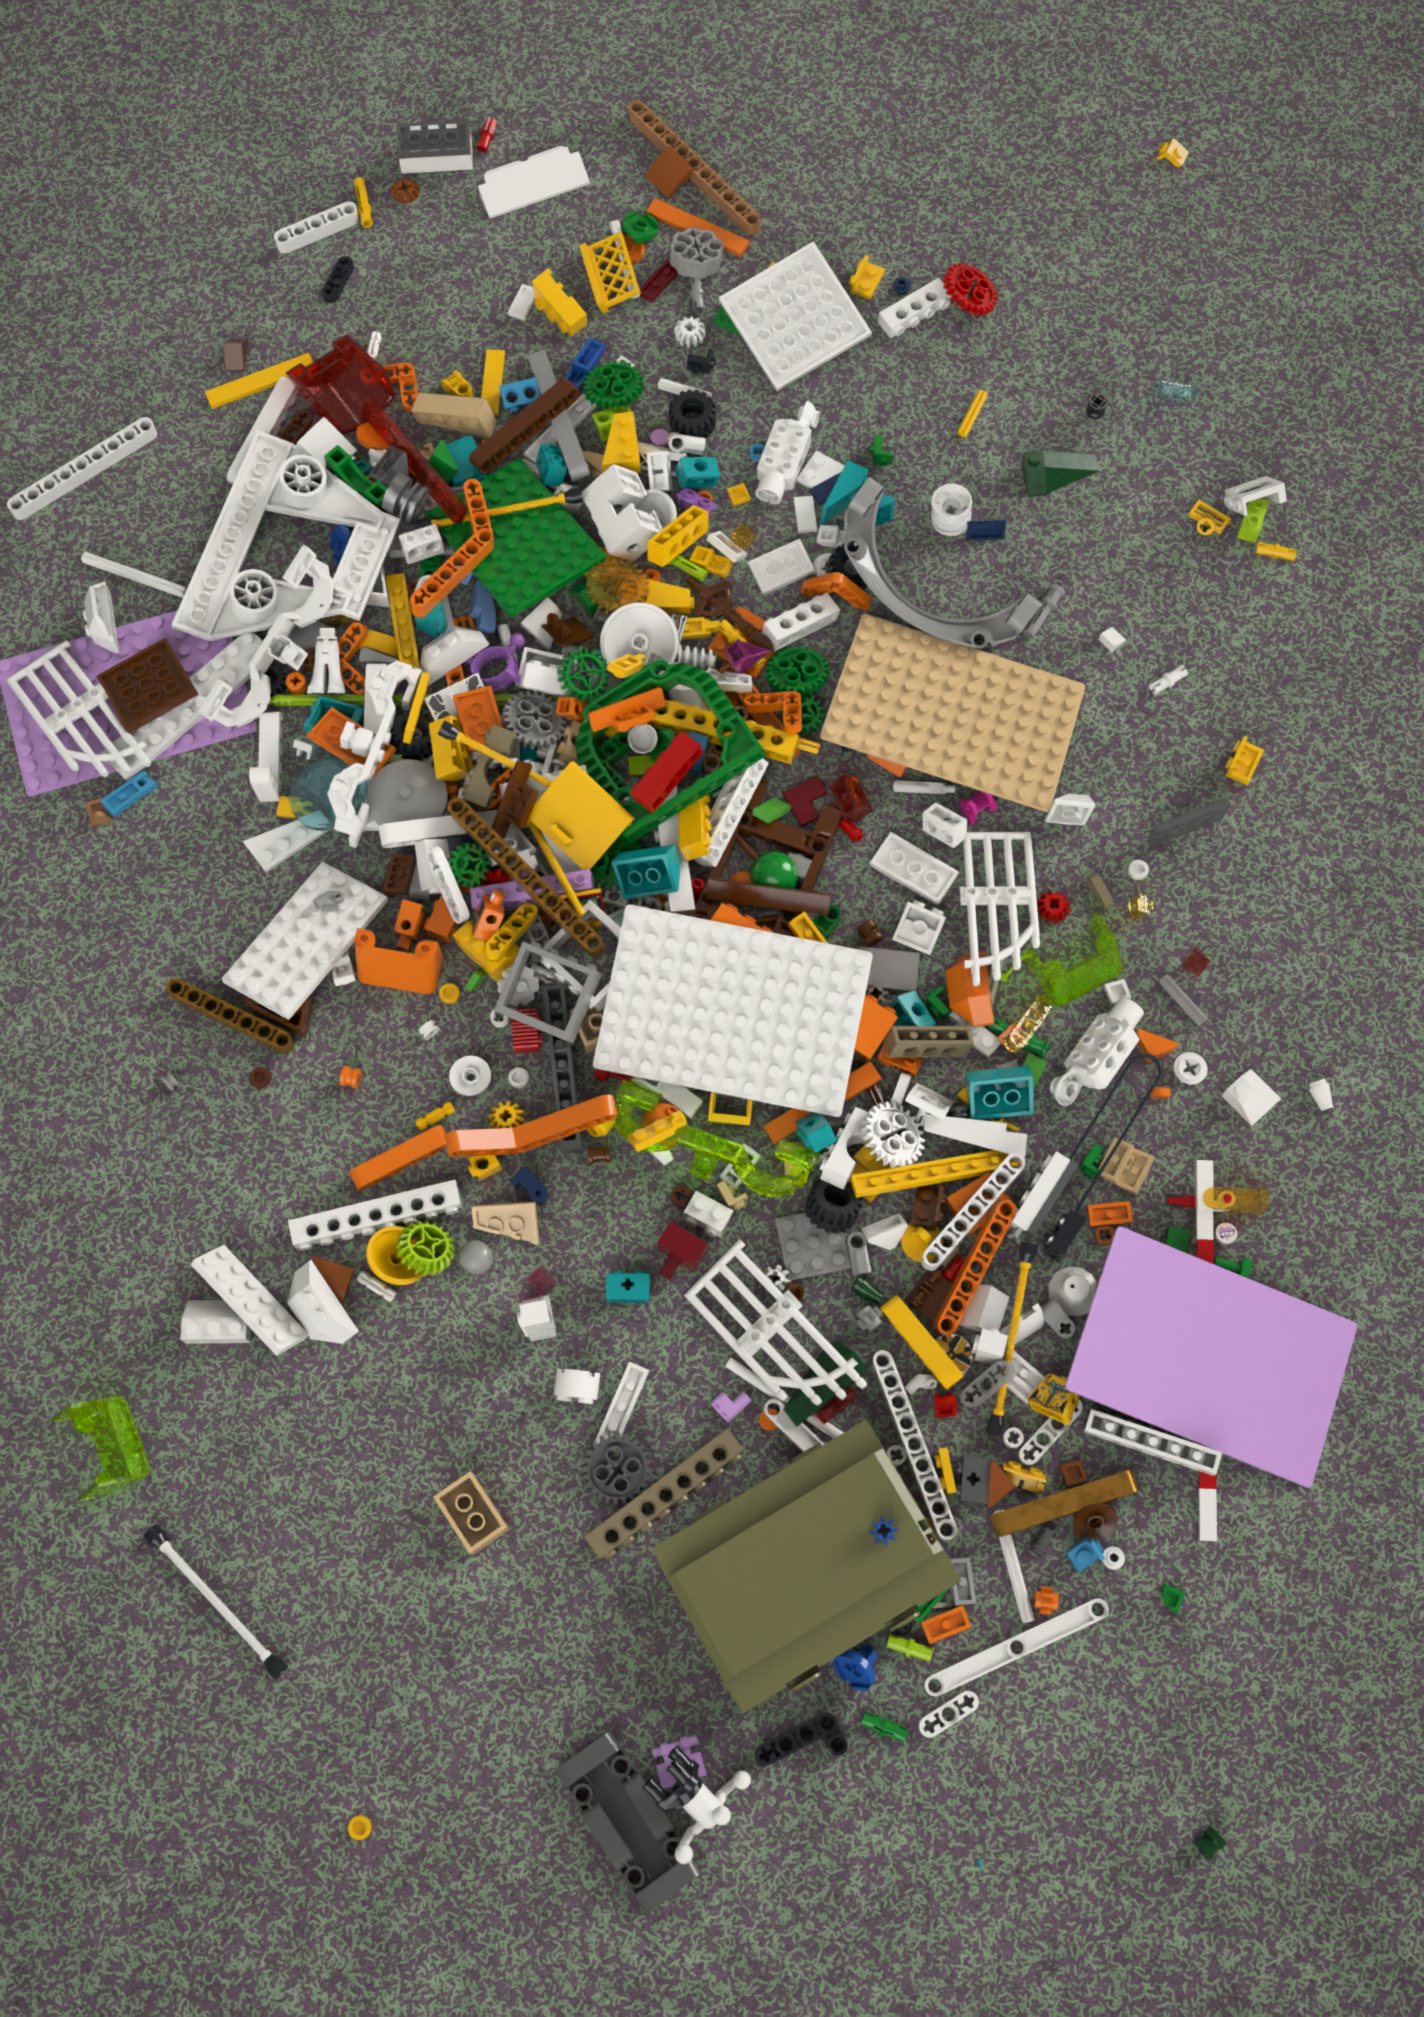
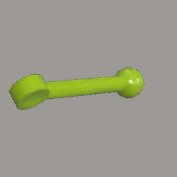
(1004, 977)

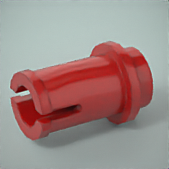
(851, 830)
(697, 888)
(951, 1272)

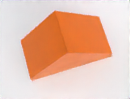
(1154, 1044)

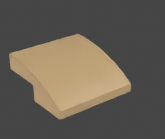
(1118, 1163)

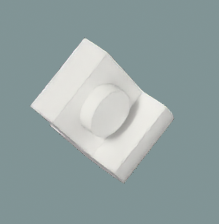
(343, 970)

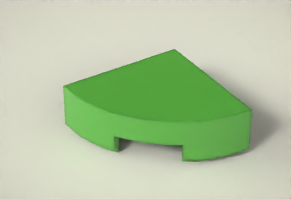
(475, 980)

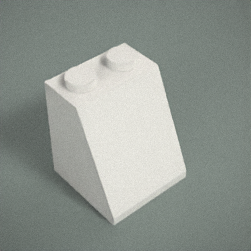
(322, 439)

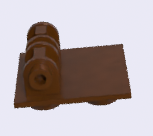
(567, 630)
(929, 1294)

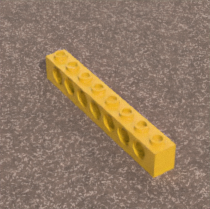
(783, 752)

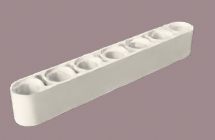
(268, 420)
(413, 831)
(969, 1220)

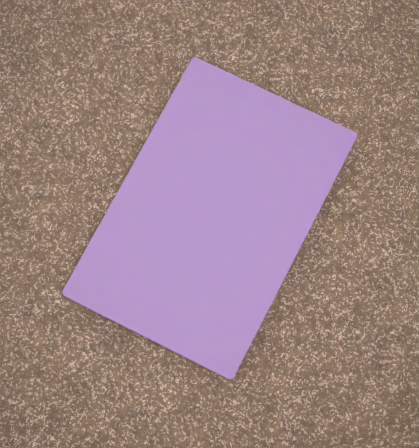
(39, 760)
(1212, 1357)

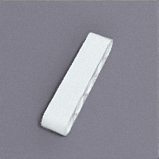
(316, 227)

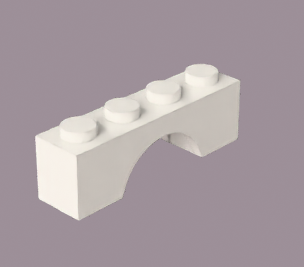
(840, 1165)

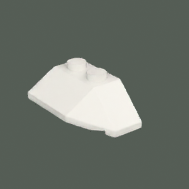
(100, 617)
(450, 651)
(318, 1307)

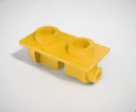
(1032, 1477)

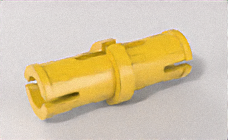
(1276, 551)

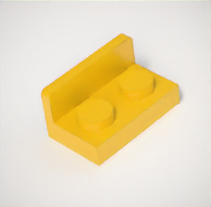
(866, 278)

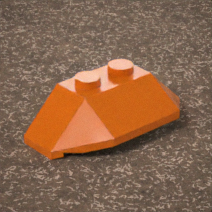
(967, 1000)

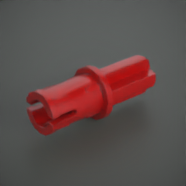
(486, 135)

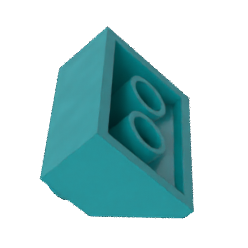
(648, 871)
(1000, 1093)

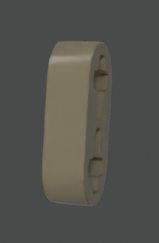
(1100, 891)

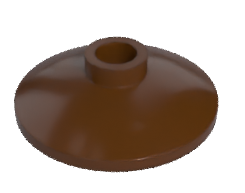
(1095, 1521)

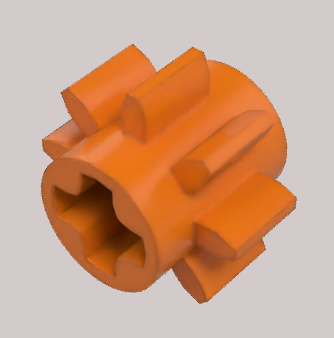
(1046, 1600)

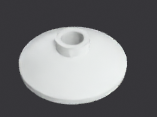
(463, 1068)

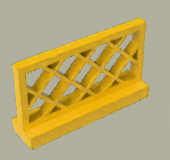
(594, 273)

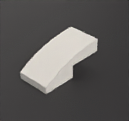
(831, 536)

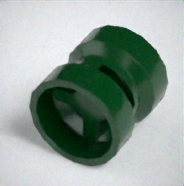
(1209, 1843)

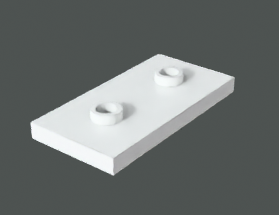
(914, 868)

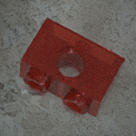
(850, 798)

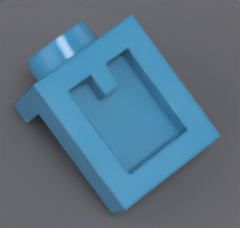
(1085, 1553)

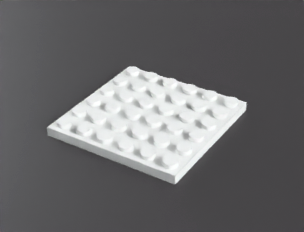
(795, 316)

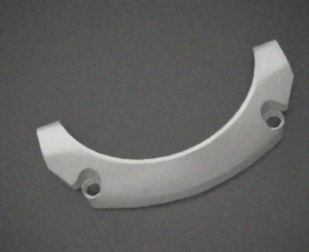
(860, 528)

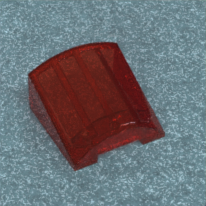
(340, 383)

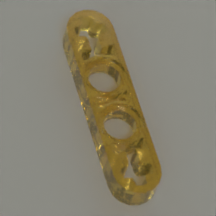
(1027, 1021)

